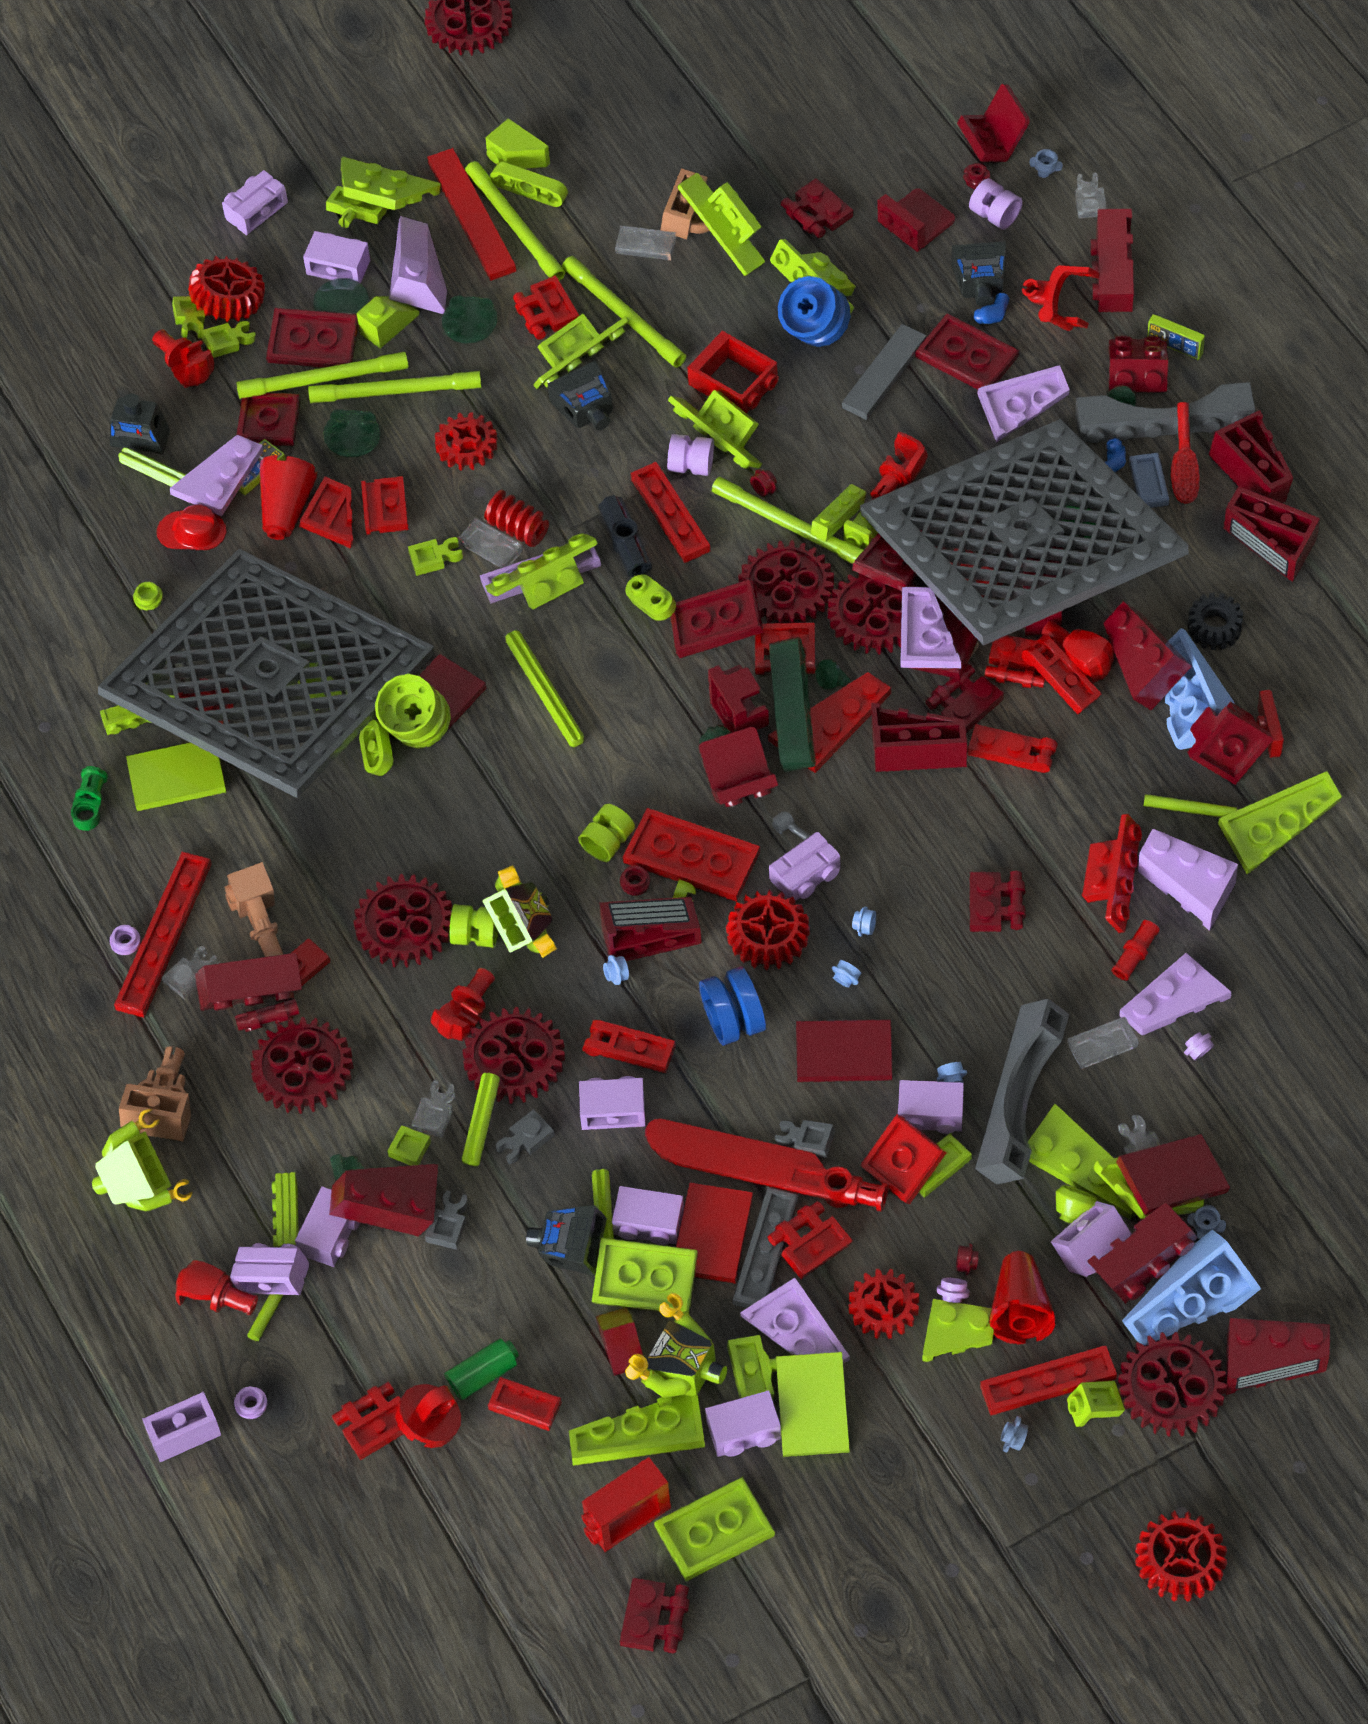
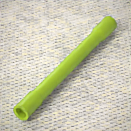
(484, 183)
(663, 346)
(382, 364)
(333, 392)
(737, 495)

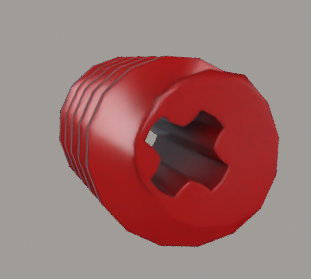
(516, 520)

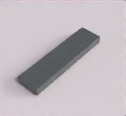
(883, 372)
(763, 1257)

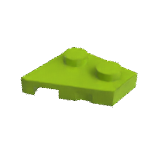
(956, 1328)

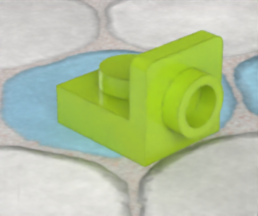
(859, 532)
(1094, 1401)

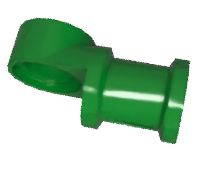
(89, 787)

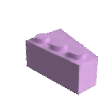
(1188, 874)

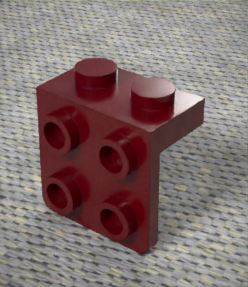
(999, 129)
(914, 218)
(1138, 363)
(736, 766)

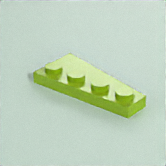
(1274, 821)
(1070, 1155)
(654, 1429)

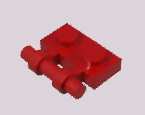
(553, 302)
(1007, 654)
(815, 1247)
(374, 1429)

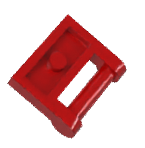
(782, 631)

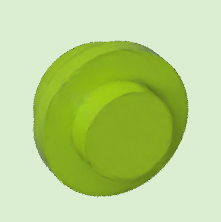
(148, 596)

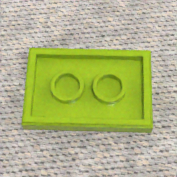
(174, 775)
(643, 1275)
(812, 1404)
(714, 1529)

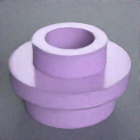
(122, 933)
(1198, 1045)
(953, 1289)
(250, 1394)

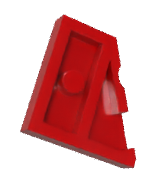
(330, 513)

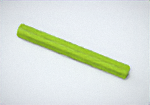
(544, 688)

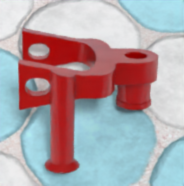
(1048, 292)

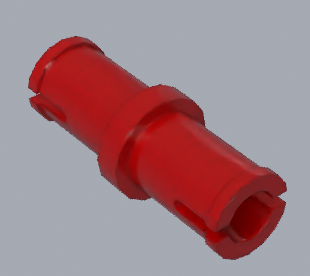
(1135, 950)

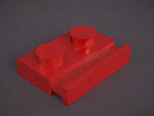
(384, 505)

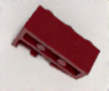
(1113, 261)
(1144, 655)
(1144, 1253)

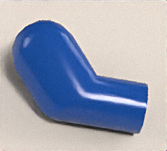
(993, 313)
(1116, 454)

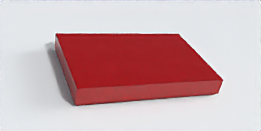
(716, 1227)

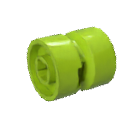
(606, 832)
(471, 926)

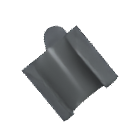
(785, 821)

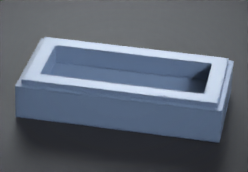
(1149, 479)

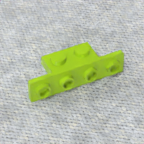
(726, 219)
(817, 264)
(572, 343)
(724, 423)
(546, 576)

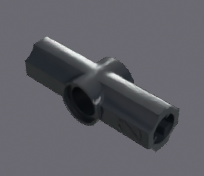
(619, 525)

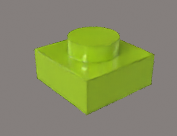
(409, 1146)

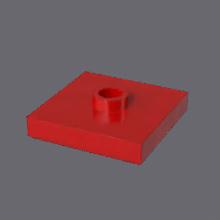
(903, 1159)

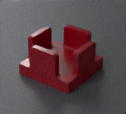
(730, 698)
(1228, 741)

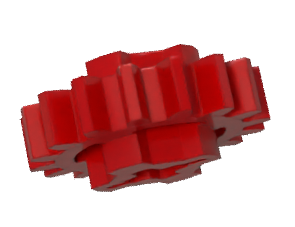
(466, 441)
(870, 1309)

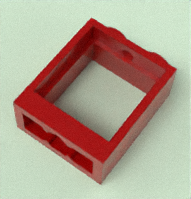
(716, 353)
(625, 1505)

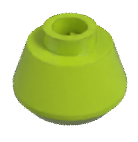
(1073, 1202)

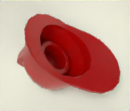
(191, 529)

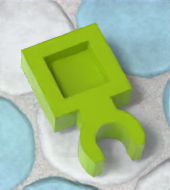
(187, 315)
(224, 340)
(430, 556)

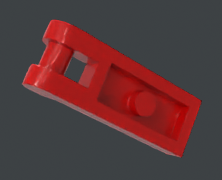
(1061, 674)
(1012, 748)
(629, 1046)

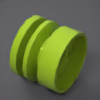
(402, 701)

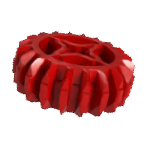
(226, 288)
(751, 921)
(1165, 1535)

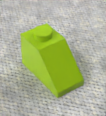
(516, 147)
(384, 319)

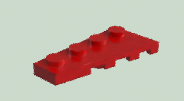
(841, 715)

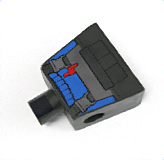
(979, 270)
(582, 397)
(138, 425)
(570, 1238)

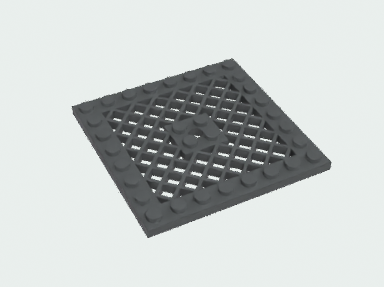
(243, 575)
(989, 618)

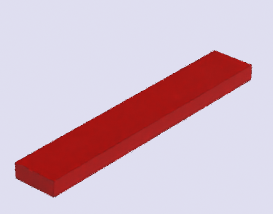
(471, 214)
(162, 934)

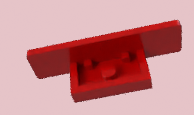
(1112, 872)

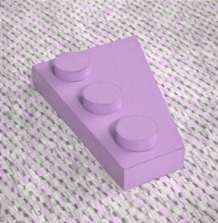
(1020, 399)
(219, 476)
(924, 633)
(1173, 994)
(793, 1322)

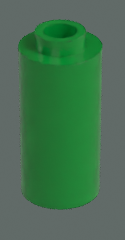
(482, 1368)

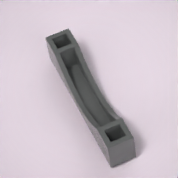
(1105, 418)
(1005, 1143)

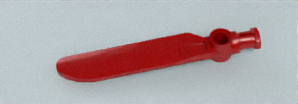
(760, 1164)

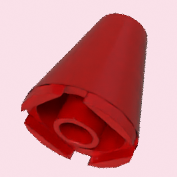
(284, 493)
(1021, 1301)

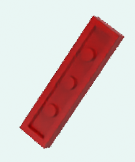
(670, 512)
(1047, 1380)

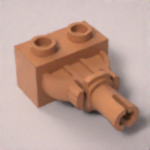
(679, 214)
(251, 894)
(162, 1094)

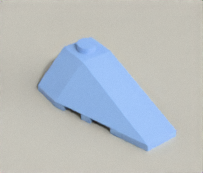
(1192, 693)
(1194, 1288)

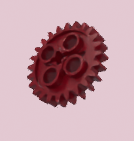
(448, 24)
(789, 582)
(872, 610)
(405, 943)
(534, 1038)
(314, 1085)
(1198, 1374)

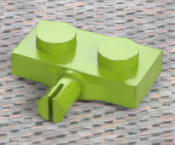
(353, 208)
(751, 1366)

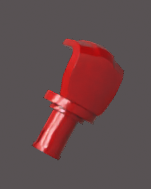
(185, 359)
(894, 475)
(1084, 648)
(464, 1009)
(211, 1283)

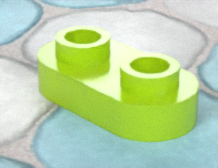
(648, 595)
(376, 748)

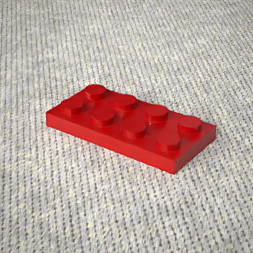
(691, 854)

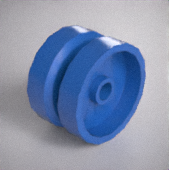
(814, 311)
(732, 1005)

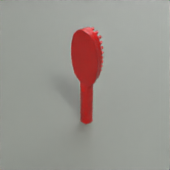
(1184, 465)

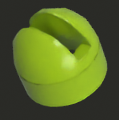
(683, 889)

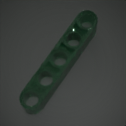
(792, 704)

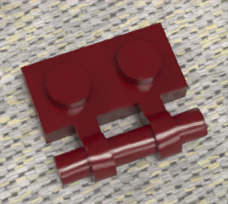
(820, 202)
(972, 704)
(986, 901)
(255, 1019)
(644, 1613)

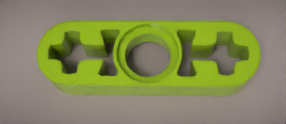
(542, 188)

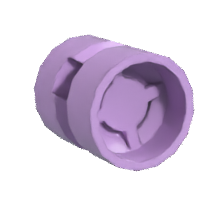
(995, 203)
(691, 455)

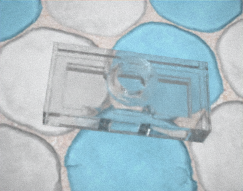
(645, 242)
(490, 543)
(1102, 1042)

